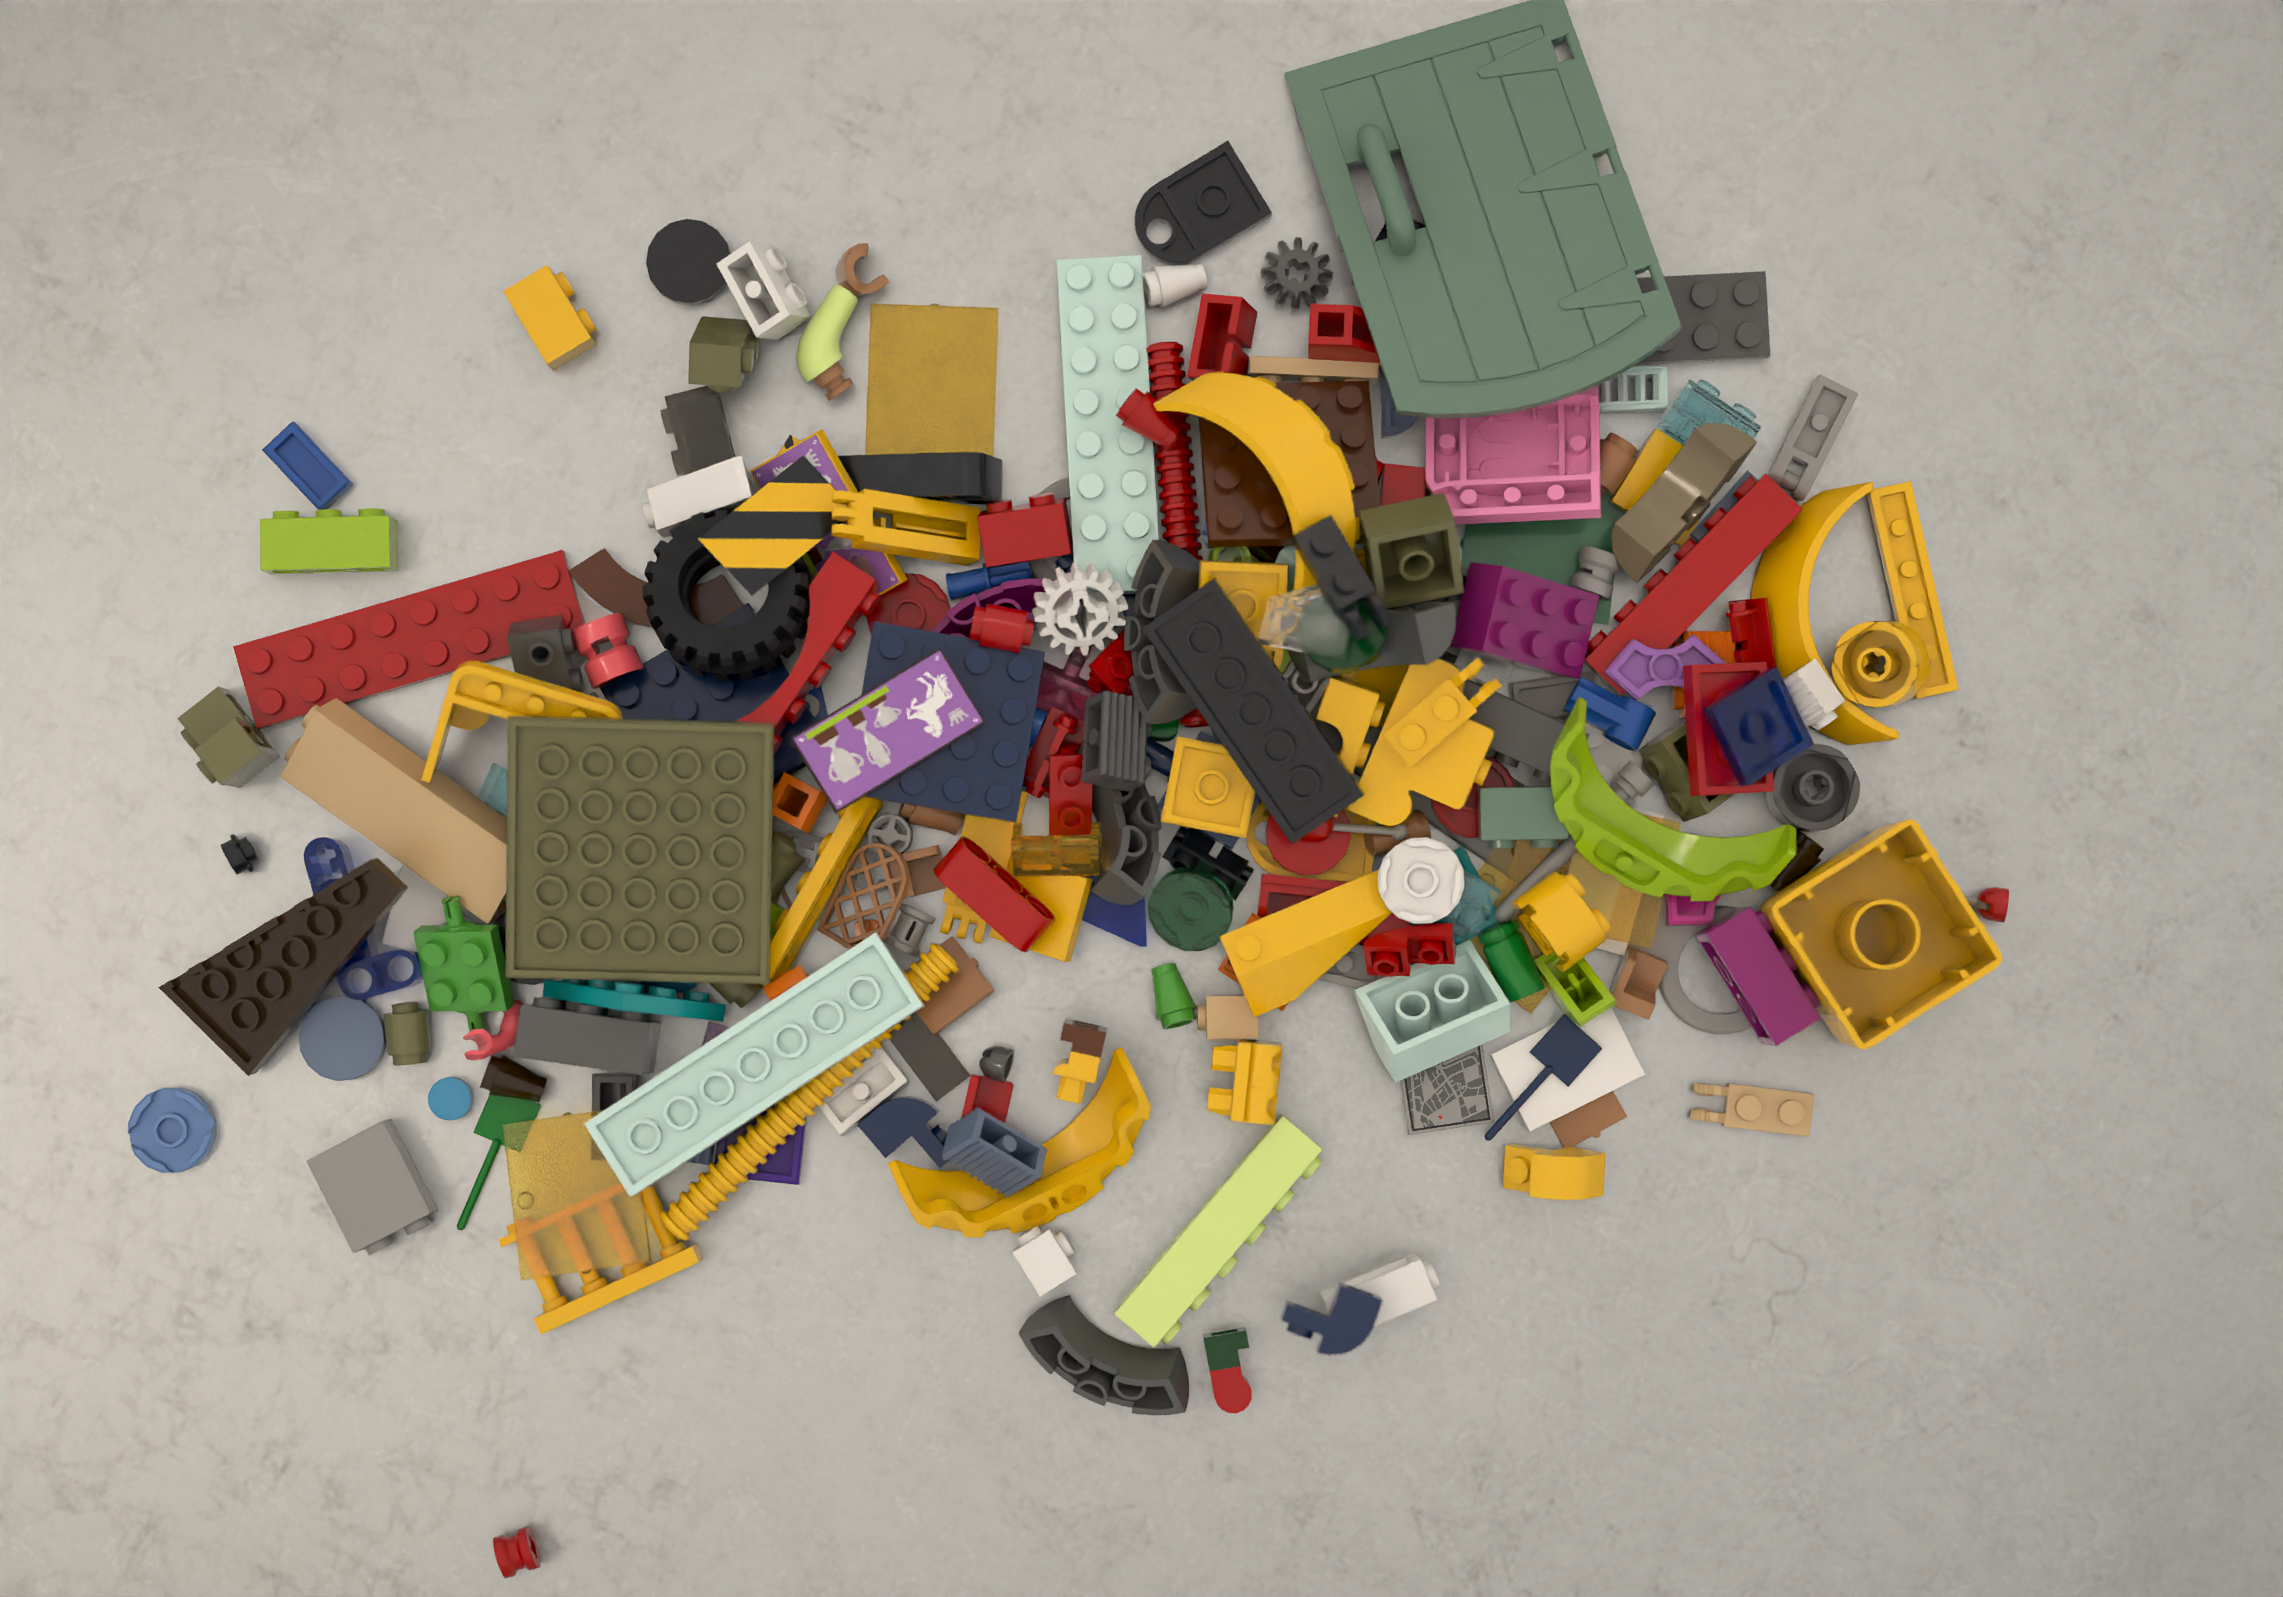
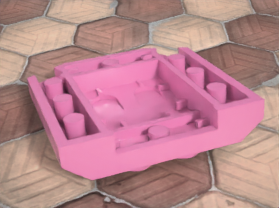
(1519, 463)

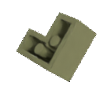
(226, 739)

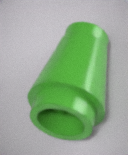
(1171, 997)

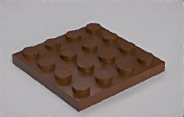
(1239, 492)

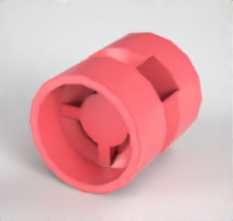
(612, 663)

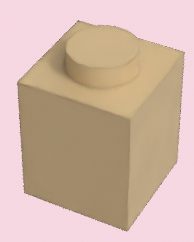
(1227, 1018)

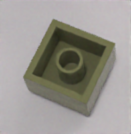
(1412, 550)

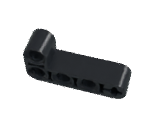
(933, 476)

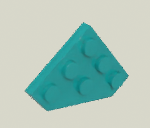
(635, 998)

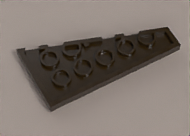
(272, 976)

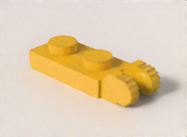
(1437, 715)

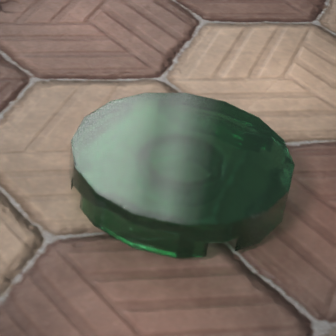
(1190, 909)

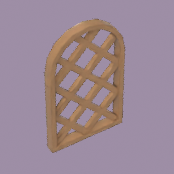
(847, 878)

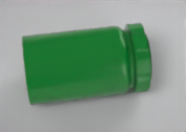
(1511, 960)

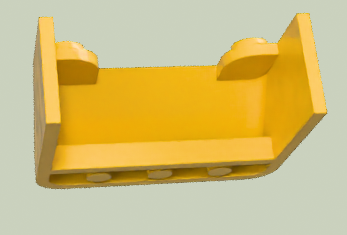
(484, 690)

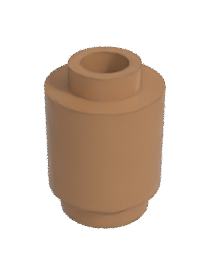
(1616, 462)

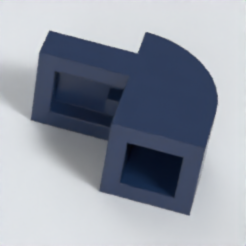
(899, 1120)
(1345, 1326)

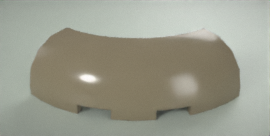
(1678, 496)

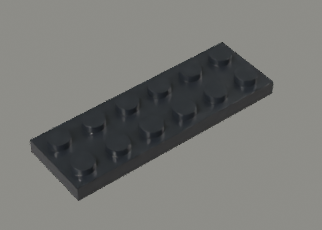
(1253, 711)

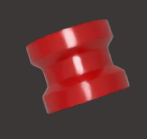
(516, 1552)

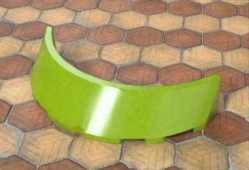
(1643, 851)

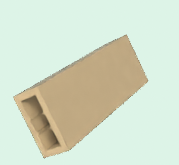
(380, 794)

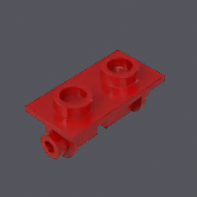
(1751, 631)
(1111, 668)
(1058, 730)
(1068, 796)

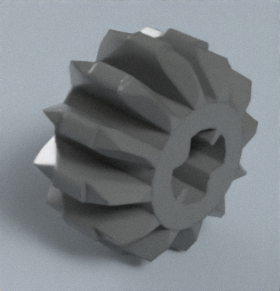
(1300, 260)

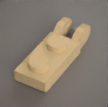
(1758, 1108)

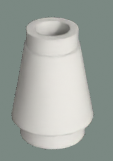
(1172, 283)

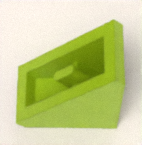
(1576, 990)

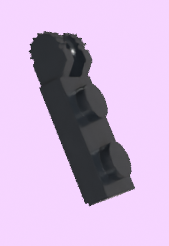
(1339, 575)

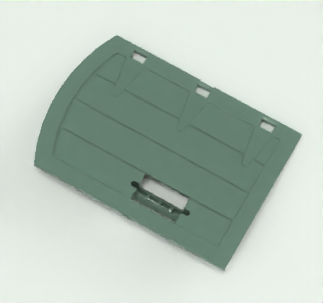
(1524, 249)

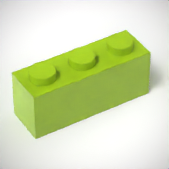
(328, 542)

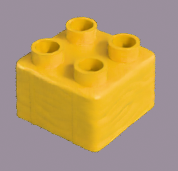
(1880, 934)

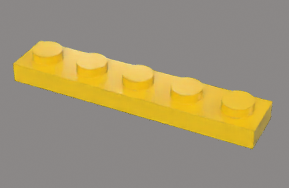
(1911, 580)
(819, 884)

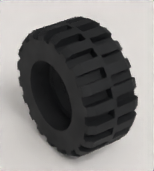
(715, 649)

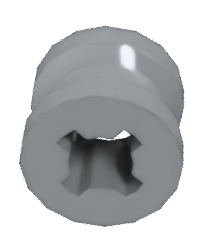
(883, 831)

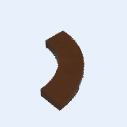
(622, 592)

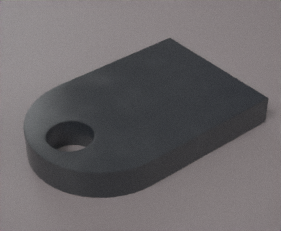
(1202, 206)

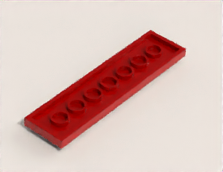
(402, 639)

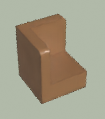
(921, 873)
(1638, 982)

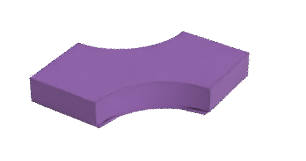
(1643, 668)

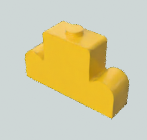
(1442, 774)

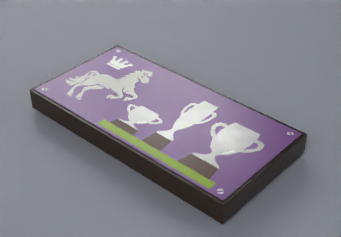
(887, 730)

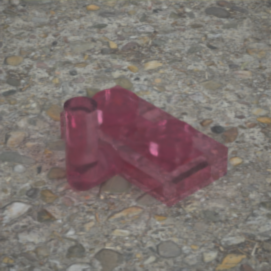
(1064, 687)

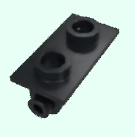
(1192, 850)

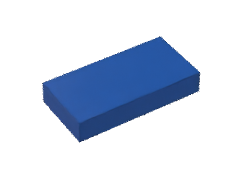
(307, 466)

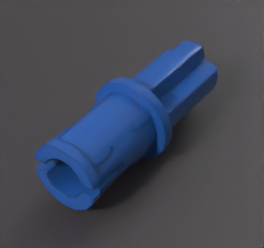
(978, 580)

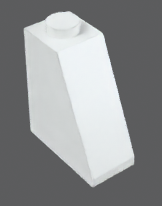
(711, 488)

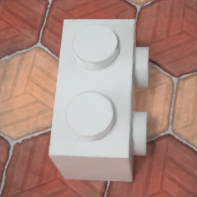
(764, 290)

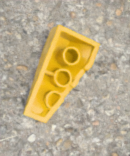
(1297, 945)

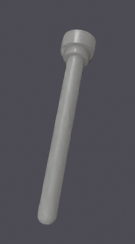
(1630, 784)

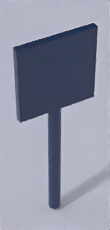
(1564, 1052)

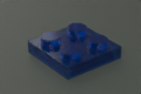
(1758, 726)

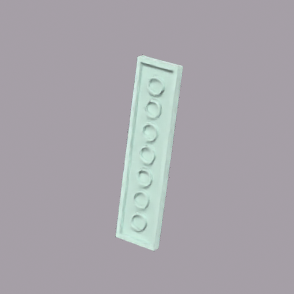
(1102, 366)
(754, 1064)

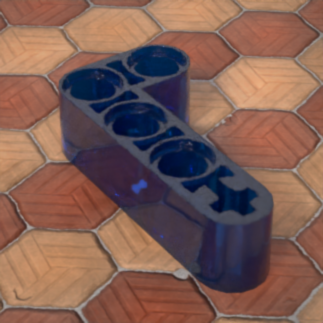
(367, 956)

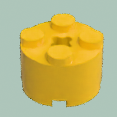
(1859, 653)
(1561, 919)

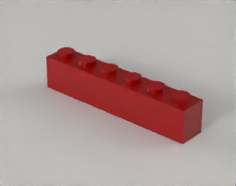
(1699, 575)

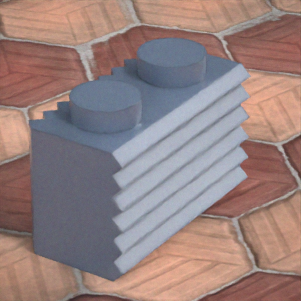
(994, 1152)

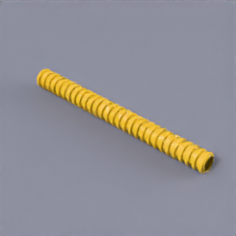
(787, 1114)

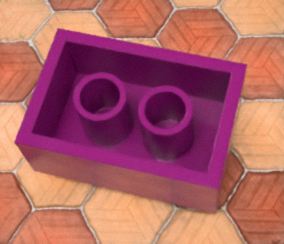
(1525, 620)
(1759, 975)

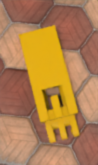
(918, 526)
(994, 839)

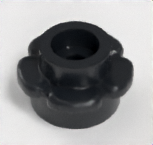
(239, 854)

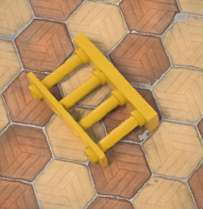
(635, 1276)

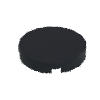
(684, 261)

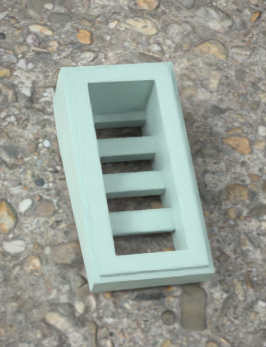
(1640, 405)

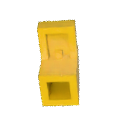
(1555, 1173)

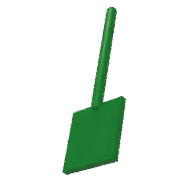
(495, 1114)

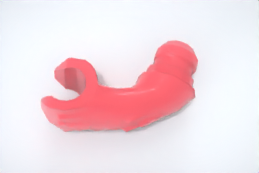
(490, 1045)

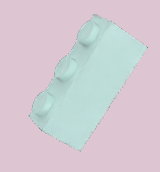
(1433, 1012)

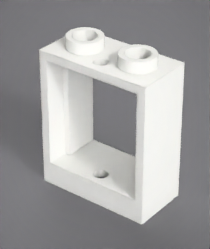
(1401, 1284)

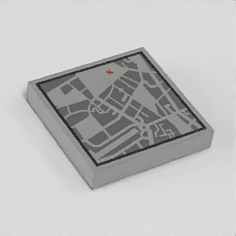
(1448, 1094)

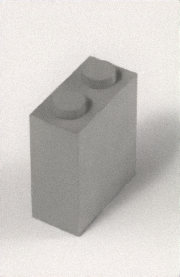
(373, 1187)

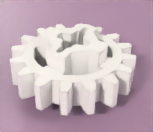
(1061, 606)

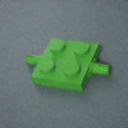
(463, 966)

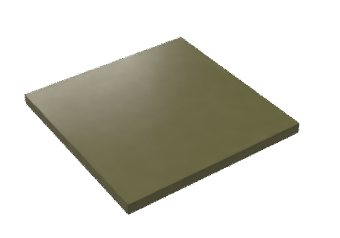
(639, 849)

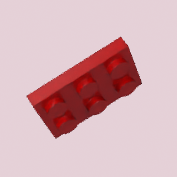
(1706, 760)

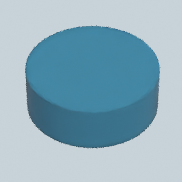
(450, 1098)

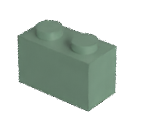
(1518, 815)

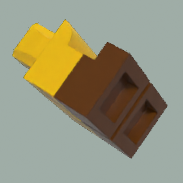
(1083, 1059)

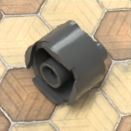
(1837, 785)

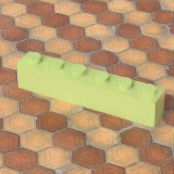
(1217, 1232)

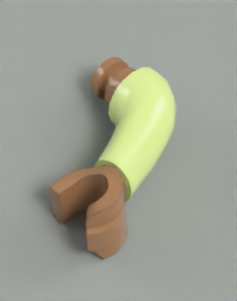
(819, 344)

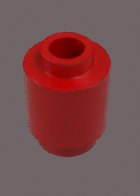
(1001, 628)

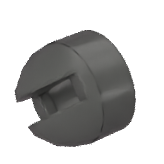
(997, 1063)

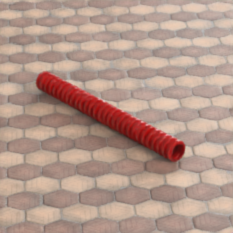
(1176, 468)

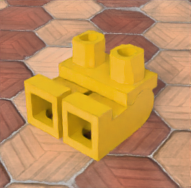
(1254, 1082)

